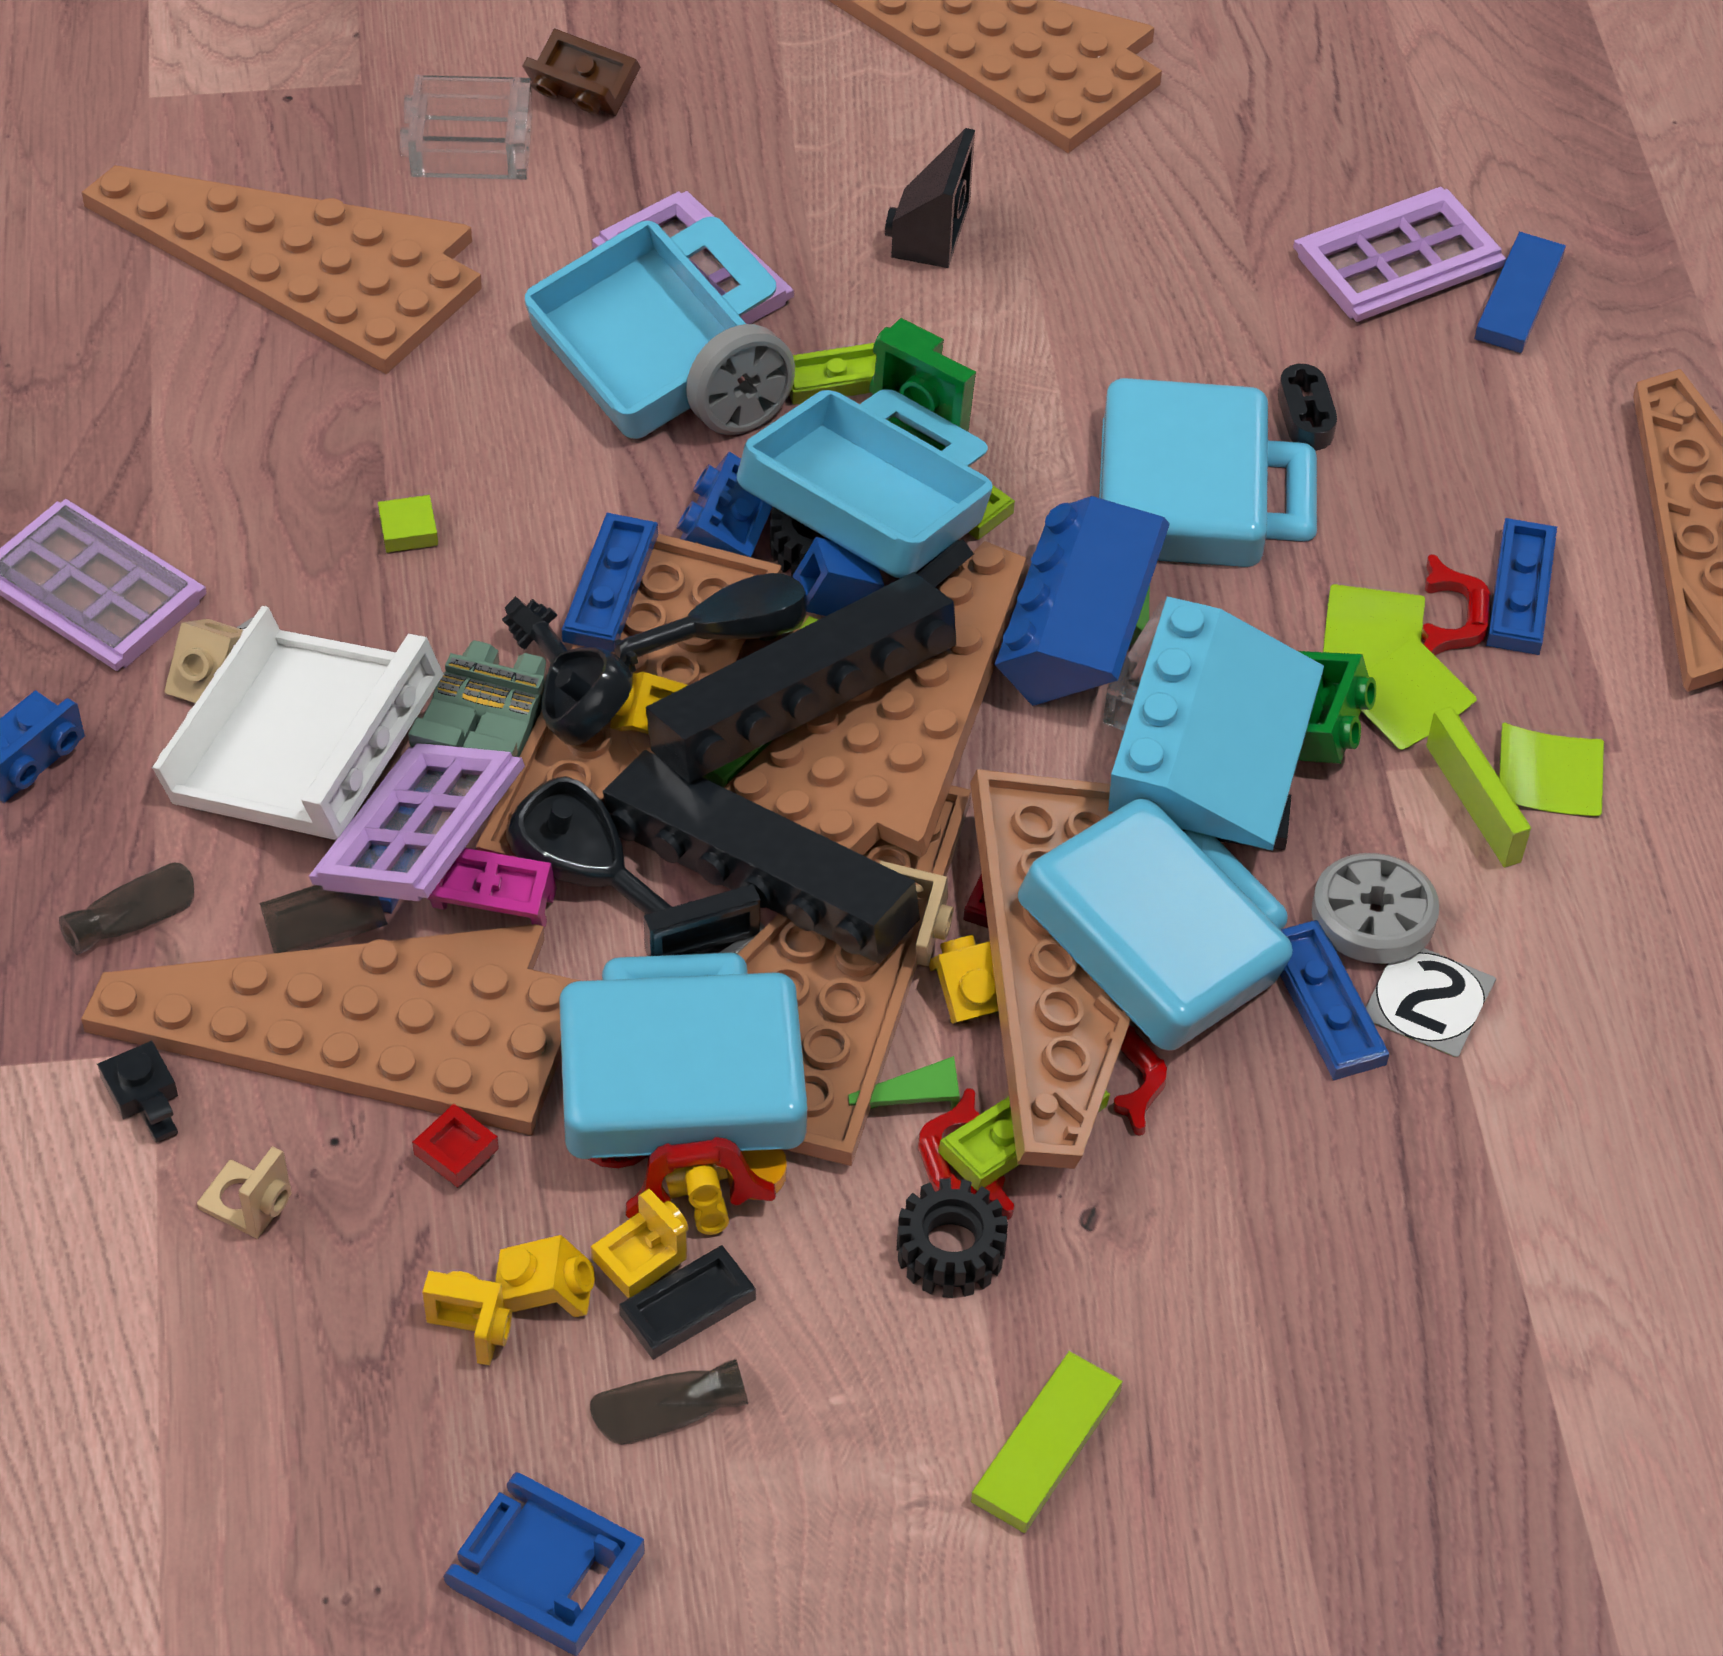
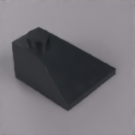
(934, 206)

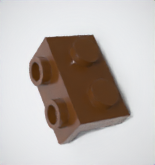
(582, 72)

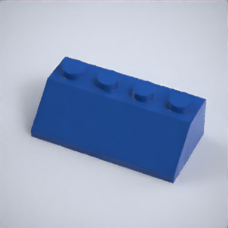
(1081, 598)

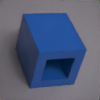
(835, 577)

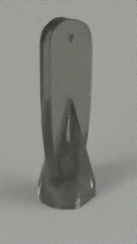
(130, 907)
(666, 1402)

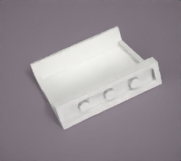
(296, 728)

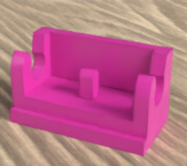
(497, 885)

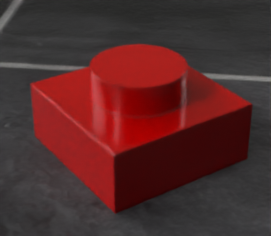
(455, 1145)

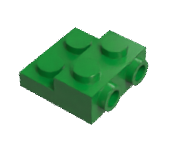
(914, 366)
(1337, 707)

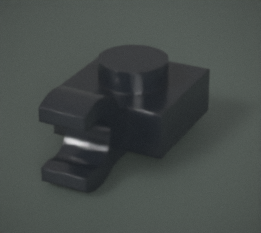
(142, 1085)

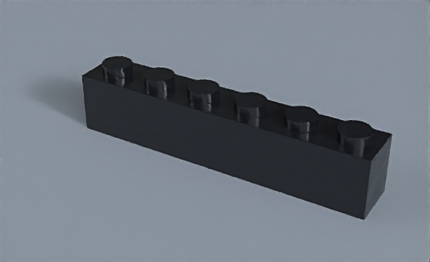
(801, 676)
(743, 844)

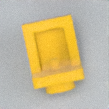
(966, 978)
(643, 1245)
(545, 1274)
(471, 1305)

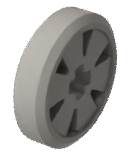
(738, 352)
(1406, 911)

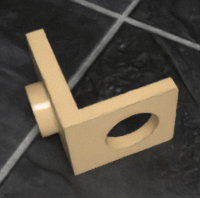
(198, 655)
(937, 914)
(261, 1195)

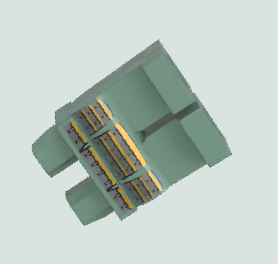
(483, 702)

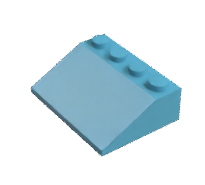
(1216, 725)

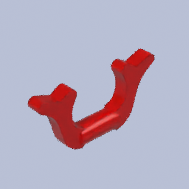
(1477, 595)
(1154, 1072)
(715, 1151)
(938, 1167)

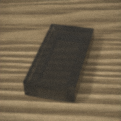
(319, 918)

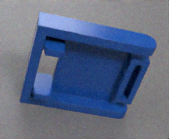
(537, 1558)

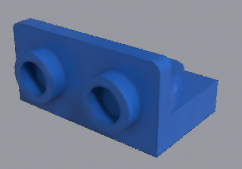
(724, 512)
(34, 738)

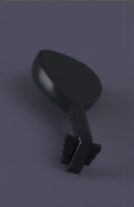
(743, 610)
(582, 683)
(576, 834)

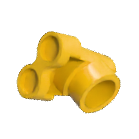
(704, 1193)

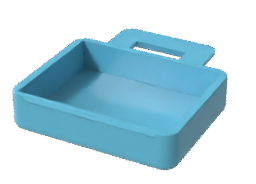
(641, 313)
(1204, 465)
(868, 479)
(1160, 920)
(681, 1057)

